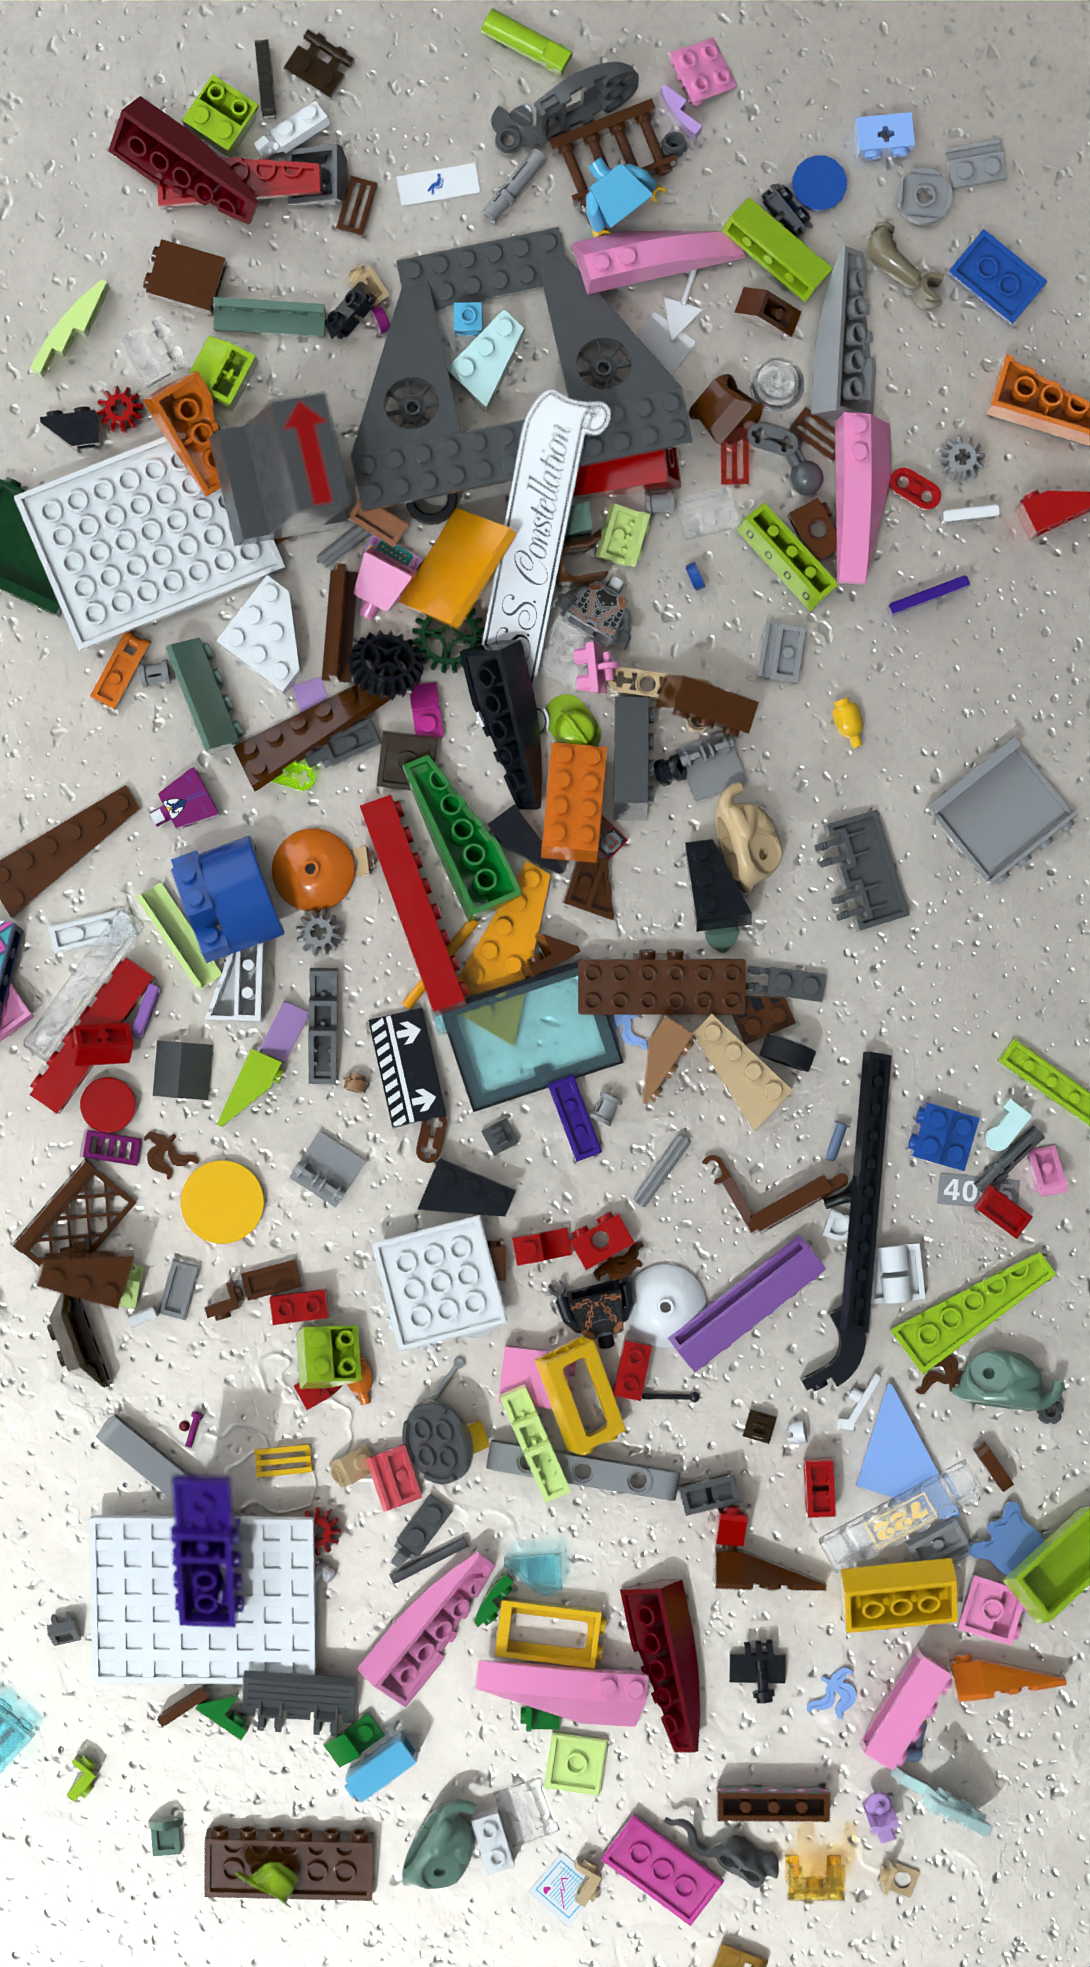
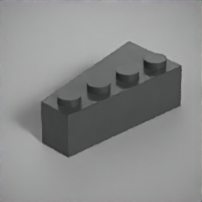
(631, 758)

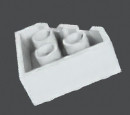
(266, 635)

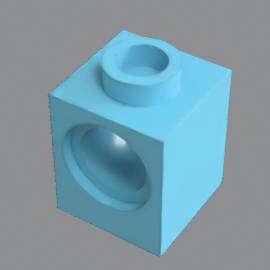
(467, 319)

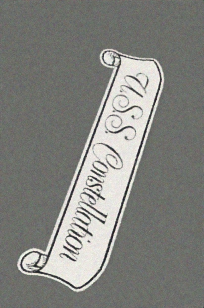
(539, 516)

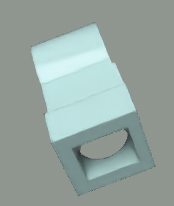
(1001, 1135)

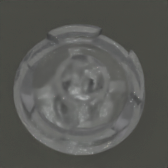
(777, 384)

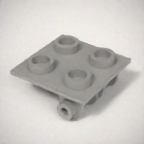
(711, 765)
(327, 1169)

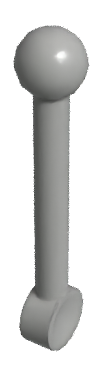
(458, 1364)

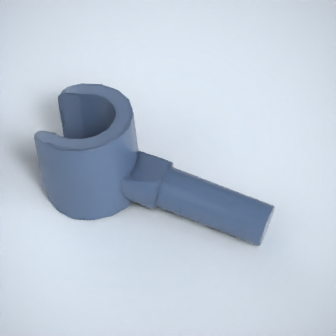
(915, 1753)

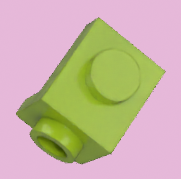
(83, 1785)

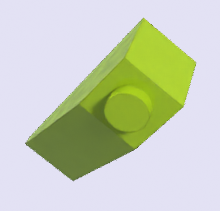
(254, 1080)

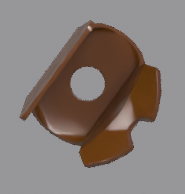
(724, 408)
(574, 545)

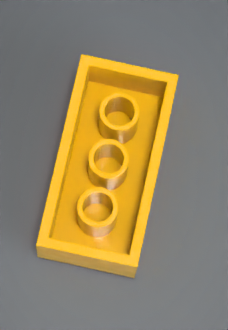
(899, 1595)

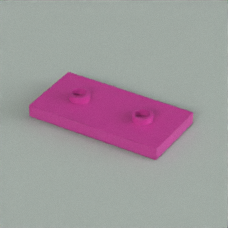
(662, 1869)

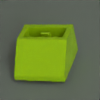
(221, 116)
(224, 370)
(328, 1356)

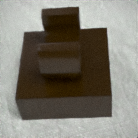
(759, 1426)

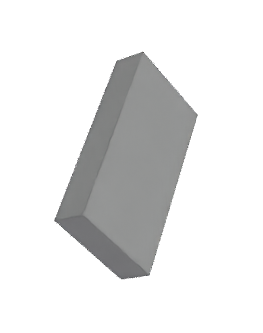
(179, 1289)

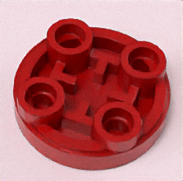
(108, 1104)

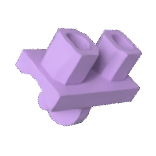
(881, 1816)

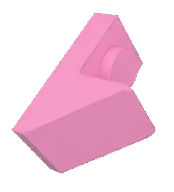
(1047, 1171)

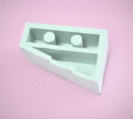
(486, 359)

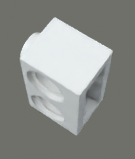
(493, 1841)

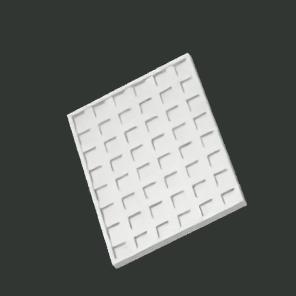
(136, 1617)

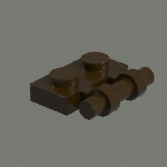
(315, 72)

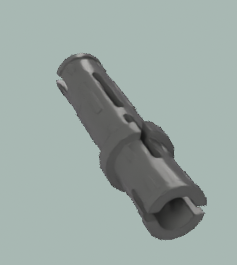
(1000, 1169)

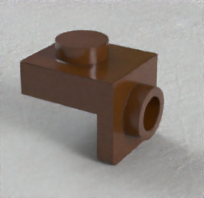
(222, 1309)

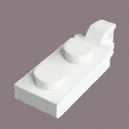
(293, 131)

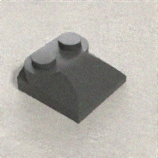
(334, 173)

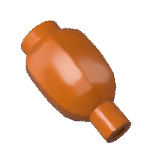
(362, 1388)

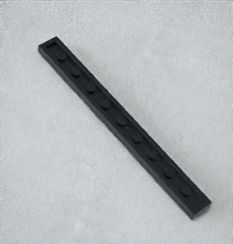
(865, 1192)

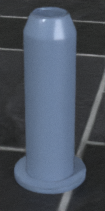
(836, 1140)

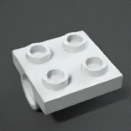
(898, 1274)

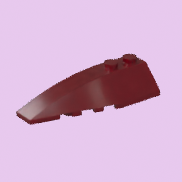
(175, 156)
(665, 1640)

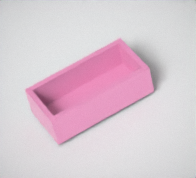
(906, 1709)

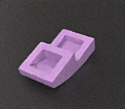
(675, 105)

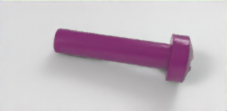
(191, 1435)

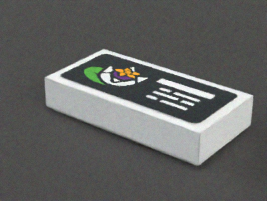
(969, 514)

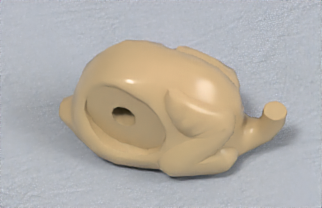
(746, 839)

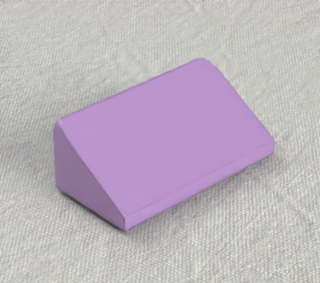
(284, 1031)

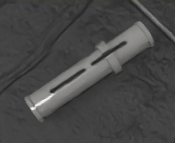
(509, 191)

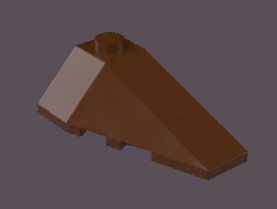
(742, 1569)

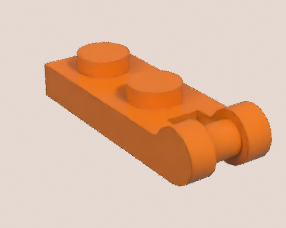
(120, 670)

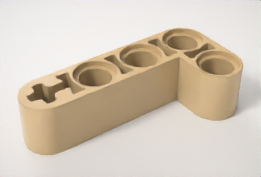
(638, 692)

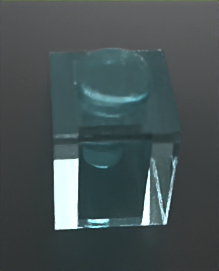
(537, 1571)

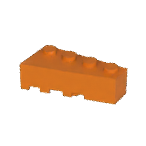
(1039, 403)

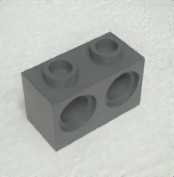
(709, 1493)

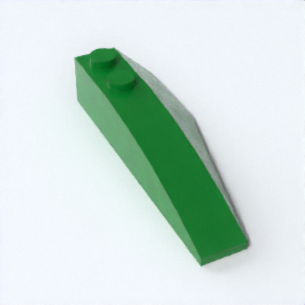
(465, 847)

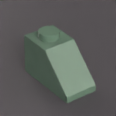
(579, 520)

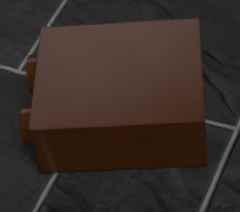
(185, 277)

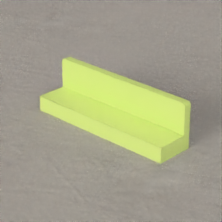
(178, 935)

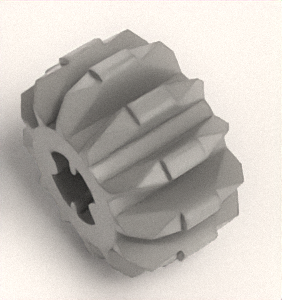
(967, 450)
(315, 940)

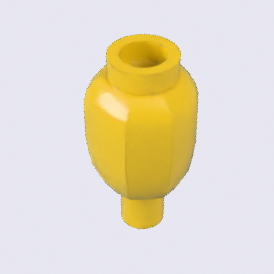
(848, 720)

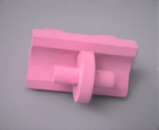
(599, 668)

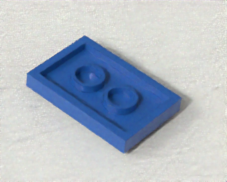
(997, 277)

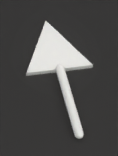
(679, 313)

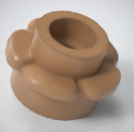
(356, 1083)

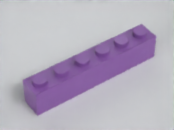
(747, 1303)

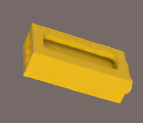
(551, 1372)
(546, 1653)

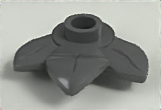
(515, 125)

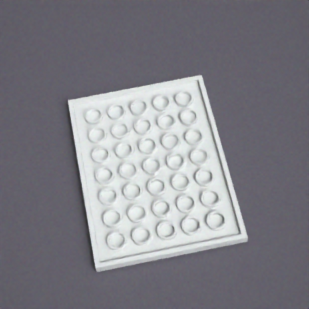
(136, 542)

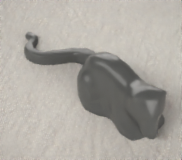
(734, 1855)

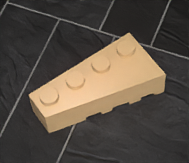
(747, 1079)

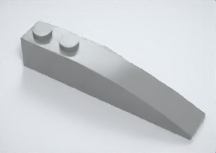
(842, 354)

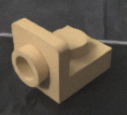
(369, 280)

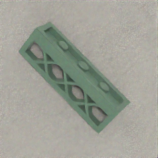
(269, 317)

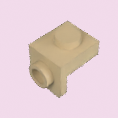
(351, 1466)
(589, 1886)

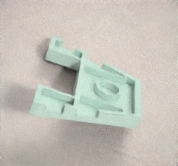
(943, 1802)

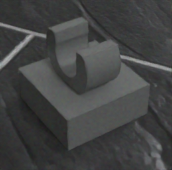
(499, 1136)
(64, 1631)

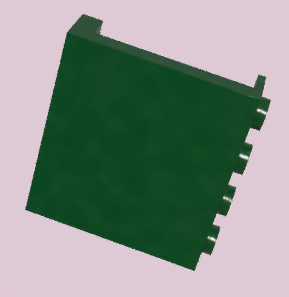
(19, 563)

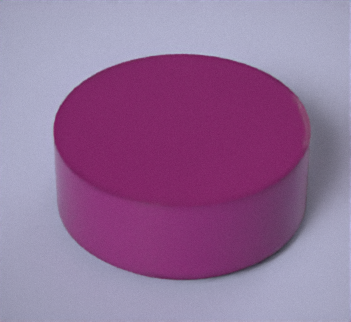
(380, 319)

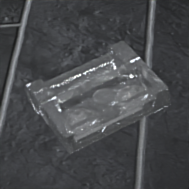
(517, 1815)

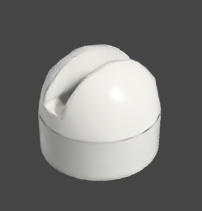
(799, 1432)

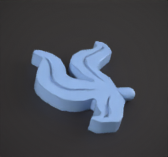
(627, 1036)
(844, 1689)

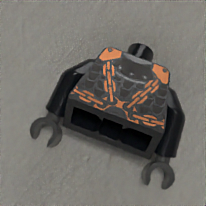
(597, 1309)

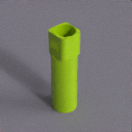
(526, 41)

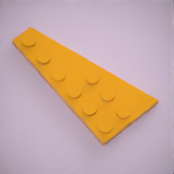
(509, 936)

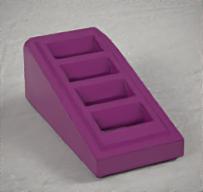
(87, 1141)

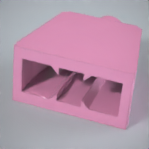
(381, 582)

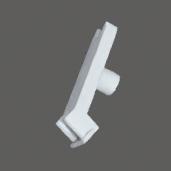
(861, 1399)

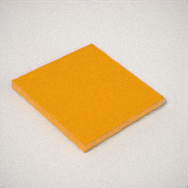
(457, 567)

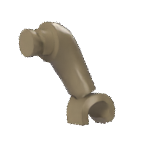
(886, 257)

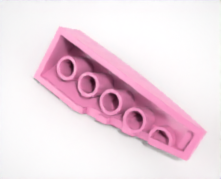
(648, 255)
(861, 490)
(417, 1639)
(570, 1692)

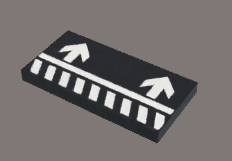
(407, 1068)

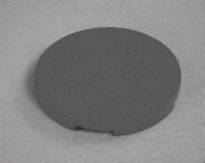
(438, 1442)

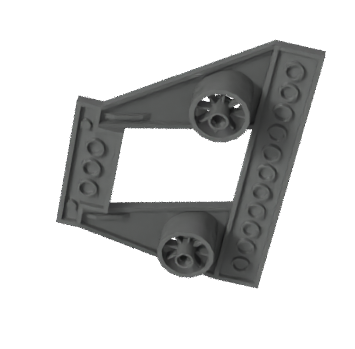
(437, 459)

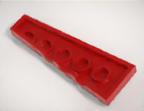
(262, 177)

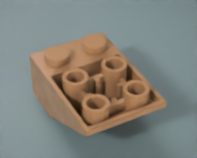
(663, 1050)

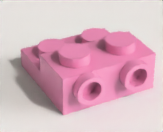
(991, 1611)

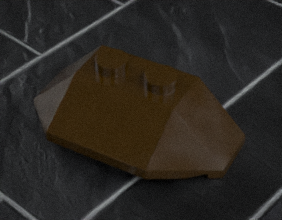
(77, 1341)

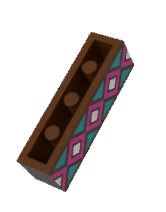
(773, 1804)

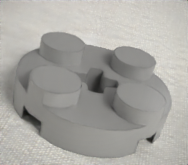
(936, 186)

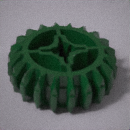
(436, 634)

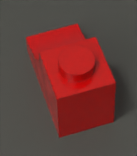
(541, 1246)

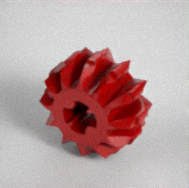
(111, 405)
(328, 1530)

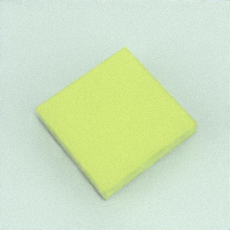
(575, 1763)

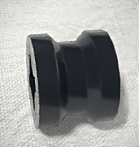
(669, 770)

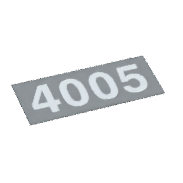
(961, 1191)

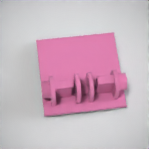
(702, 71)

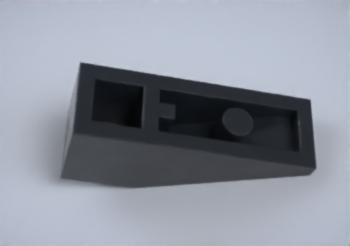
(519, 837)

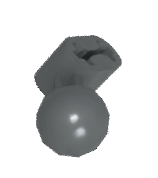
(805, 475)

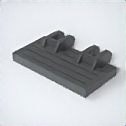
(867, 869)
(299, 1696)

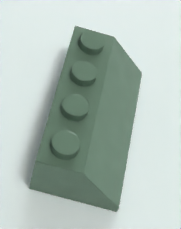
(204, 696)

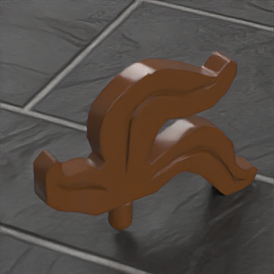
(156, 1154)
(621, 1265)
(952, 1376)

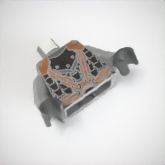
(598, 612)

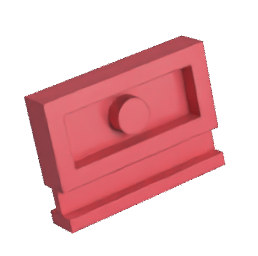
(394, 1478)

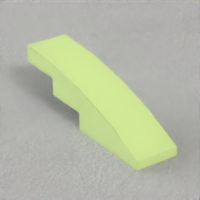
(76, 320)
(534, 1443)

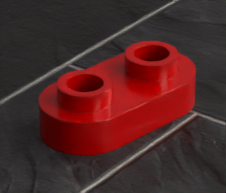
(916, 487)

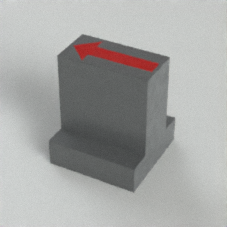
(282, 472)

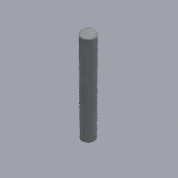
(429, 1560)

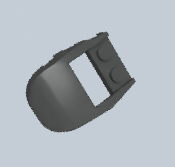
(602, 89)

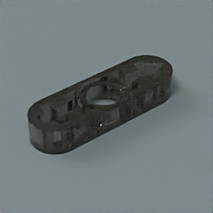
(265, 79)

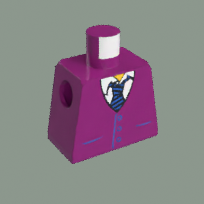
(185, 802)

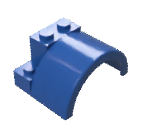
(226, 890)

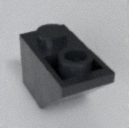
(76, 429)

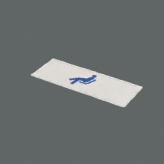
(438, 184)

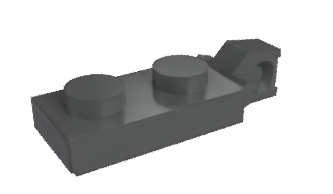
(346, 745)
(420, 1530)

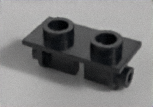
(781, 200)
(342, 320)

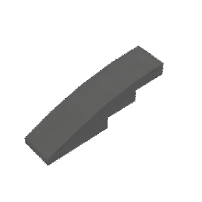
(323, 1025)

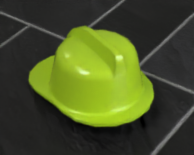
(572, 721)
(273, 1879)

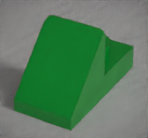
(216, 1710)
(354, 1740)

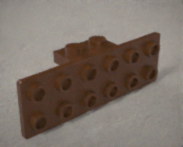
(661, 985)

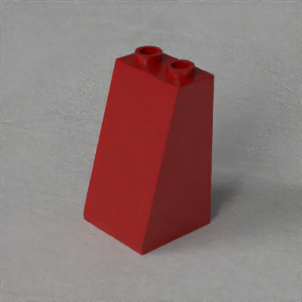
(629, 475)

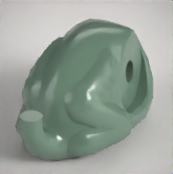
(1005, 1381)
(440, 1848)

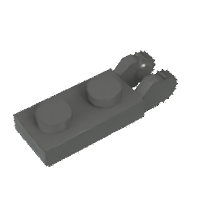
(789, 983)

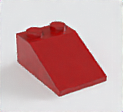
(1050, 510)

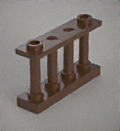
(616, 126)

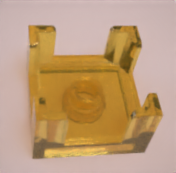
(815, 1887)

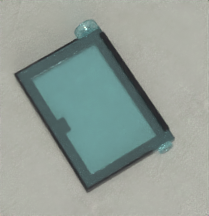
(526, 1036)

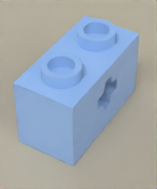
(896, 126)

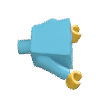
(617, 194)

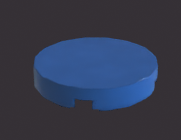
(819, 183)

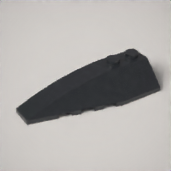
(505, 697)

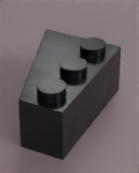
(713, 889)
(464, 1191)

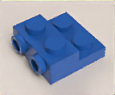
(943, 1136)

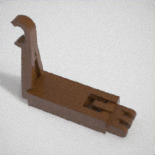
(784, 1207)

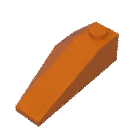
(188, 421)
(980, 1678)

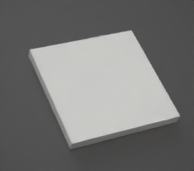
(439, 1283)

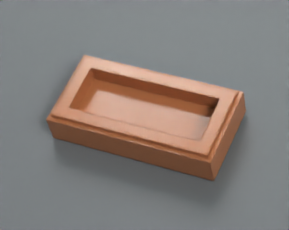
(379, 523)

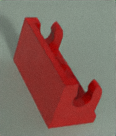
(102, 1044)

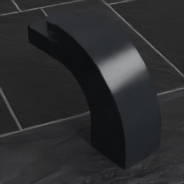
(844, 1363)

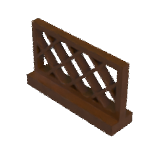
(339, 625)
(60, 1201)

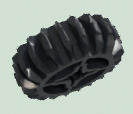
(387, 674)

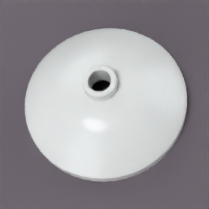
(660, 1285)

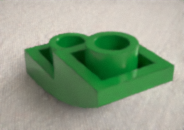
(488, 1607)

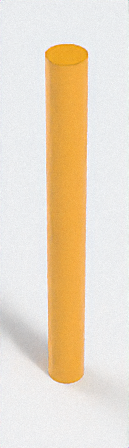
(455, 944)

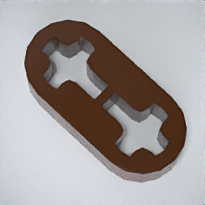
(438, 1141)
(993, 1466)

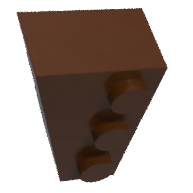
(707, 704)
(87, 1276)

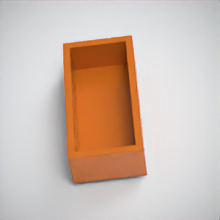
(574, 802)

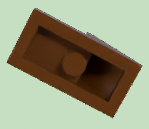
(554, 953)

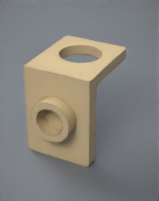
(365, 861)
(887, 1875)

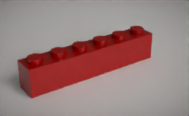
(113, 1005)

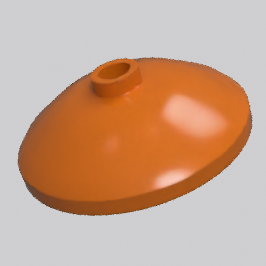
(333, 869)

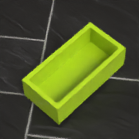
(1054, 1570)

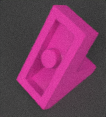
(426, 710)

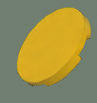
(222, 1202)

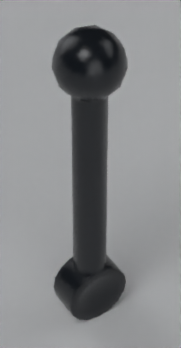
(693, 1396)

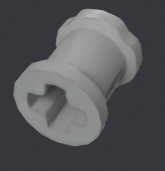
(659, 501)
(155, 673)
(605, 1108)

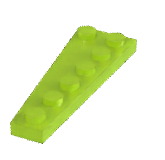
(953, 1322)

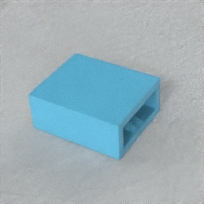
(380, 1767)

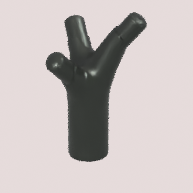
(839, 1199)

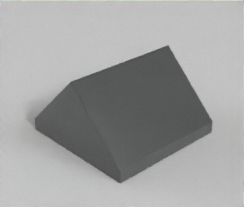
(182, 1070)

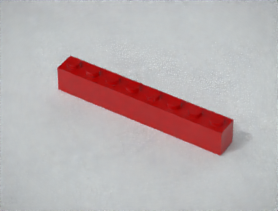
(413, 905)

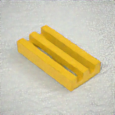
(285, 1471)

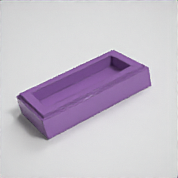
(145, 1011)

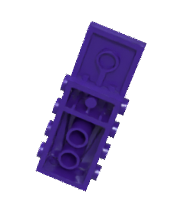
(206, 1552)

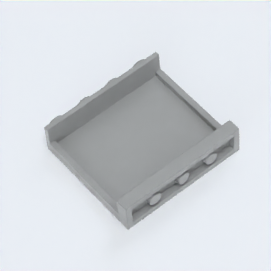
(1001, 812)

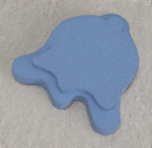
(1010, 1540)

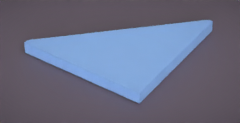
(894, 1452)

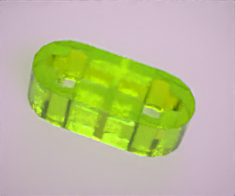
(293, 783)

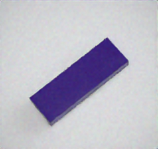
(928, 595)
(574, 1117)

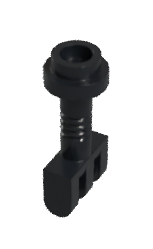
(763, 1694)

